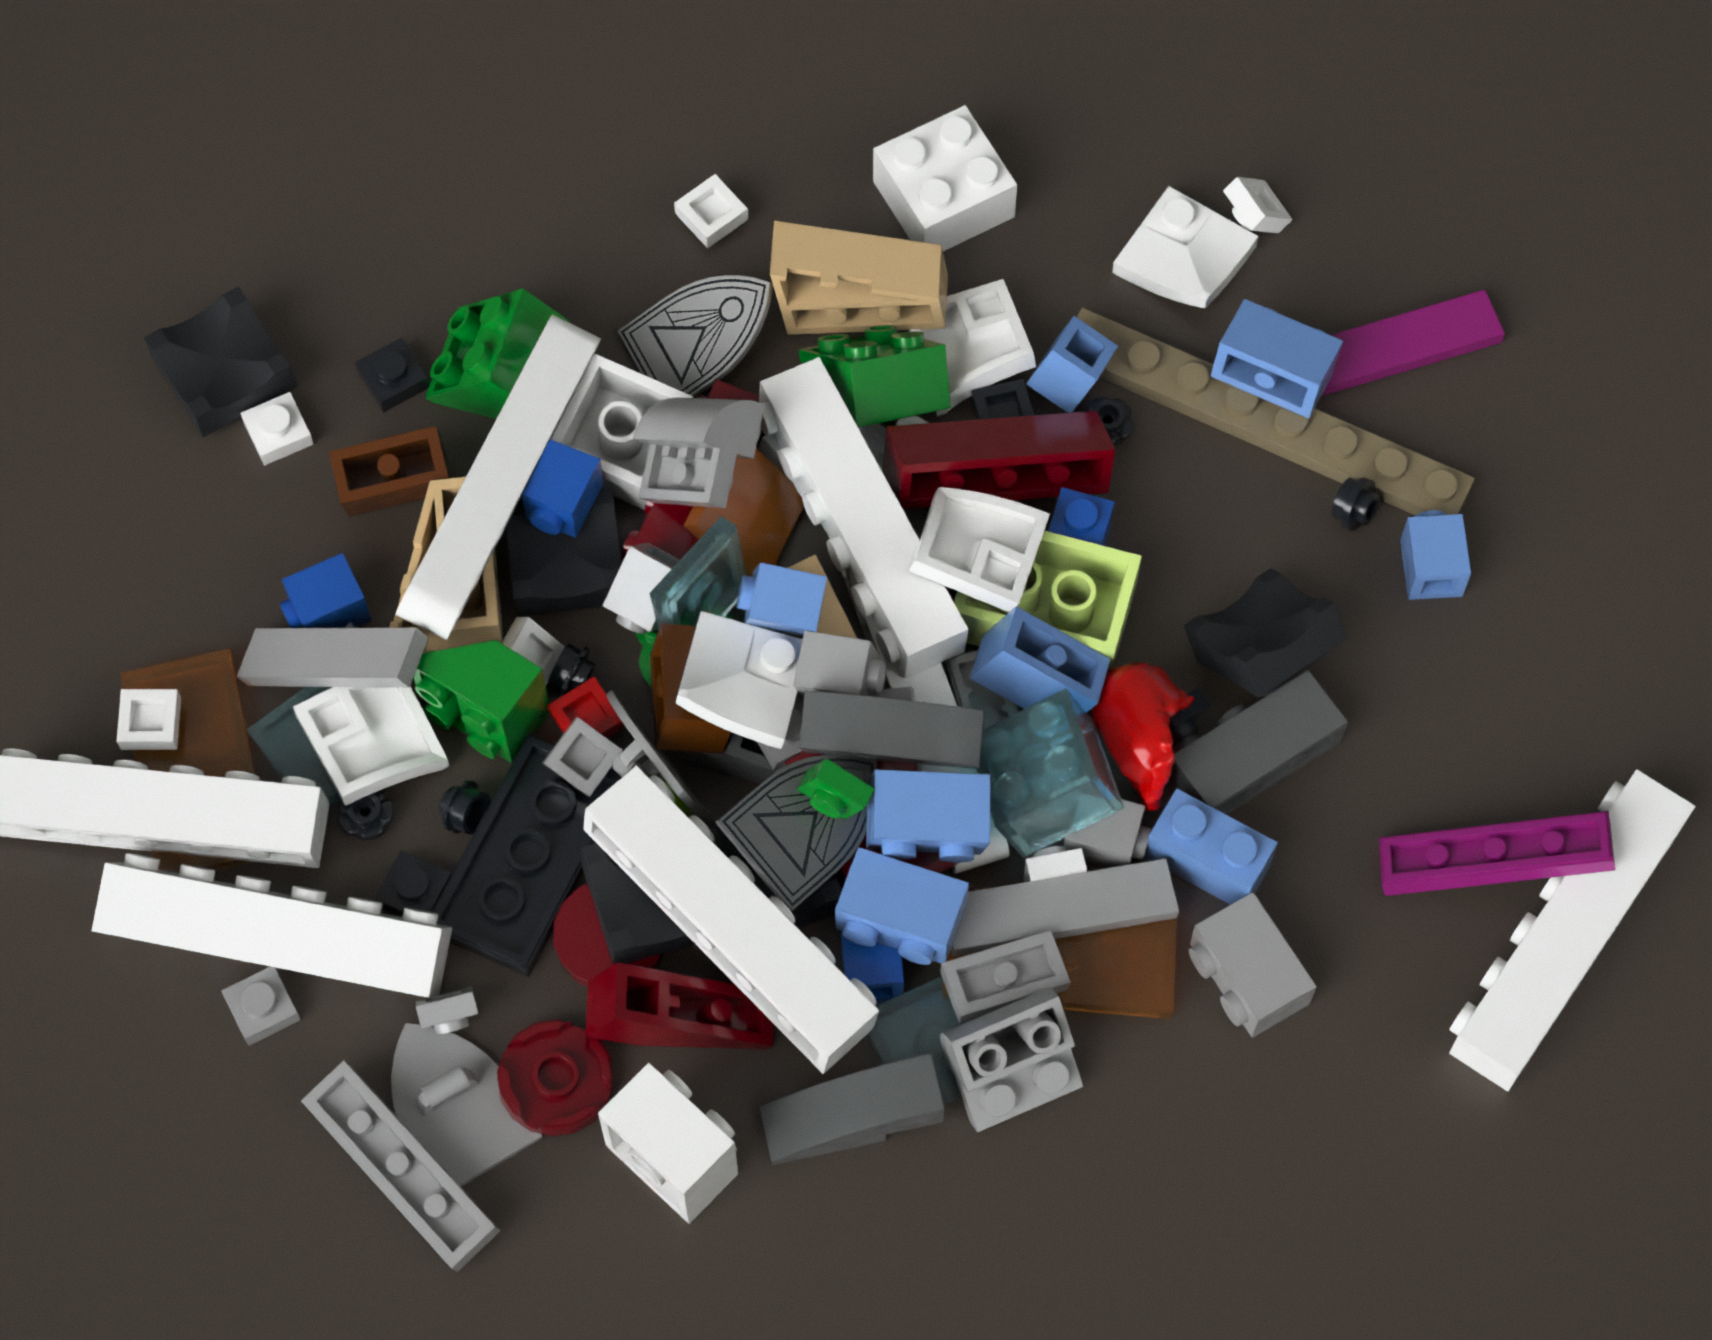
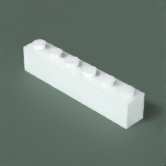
(861, 518)
(162, 810)
(731, 918)
(272, 927)
(1566, 935)

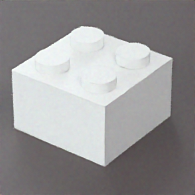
(945, 180)
(604, 420)
(670, 1141)

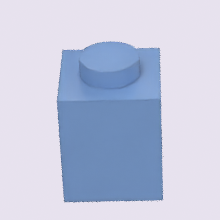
(1072, 365)
(1435, 555)
(782, 599)

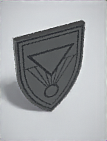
(788, 838)

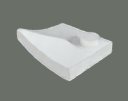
(1184, 251)
(981, 340)
(980, 545)
(741, 678)
(370, 738)

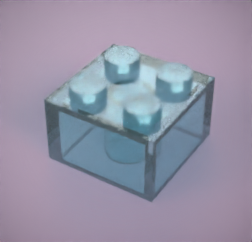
(1047, 773)

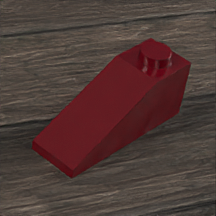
(672, 1011)

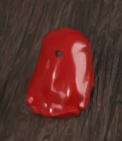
(1135, 725)

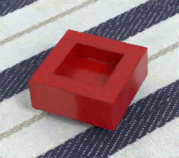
(590, 705)

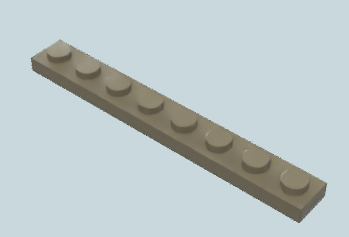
(1316, 443)

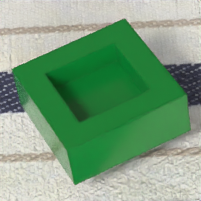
(834, 790)

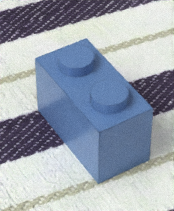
(1276, 358)
(1034, 660)
(928, 814)
(1210, 848)
(900, 907)

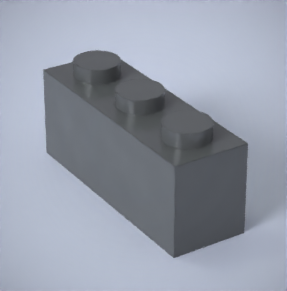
(1258, 745)

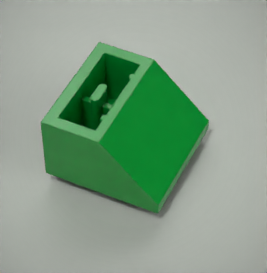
(487, 351)
(885, 373)
(484, 694)

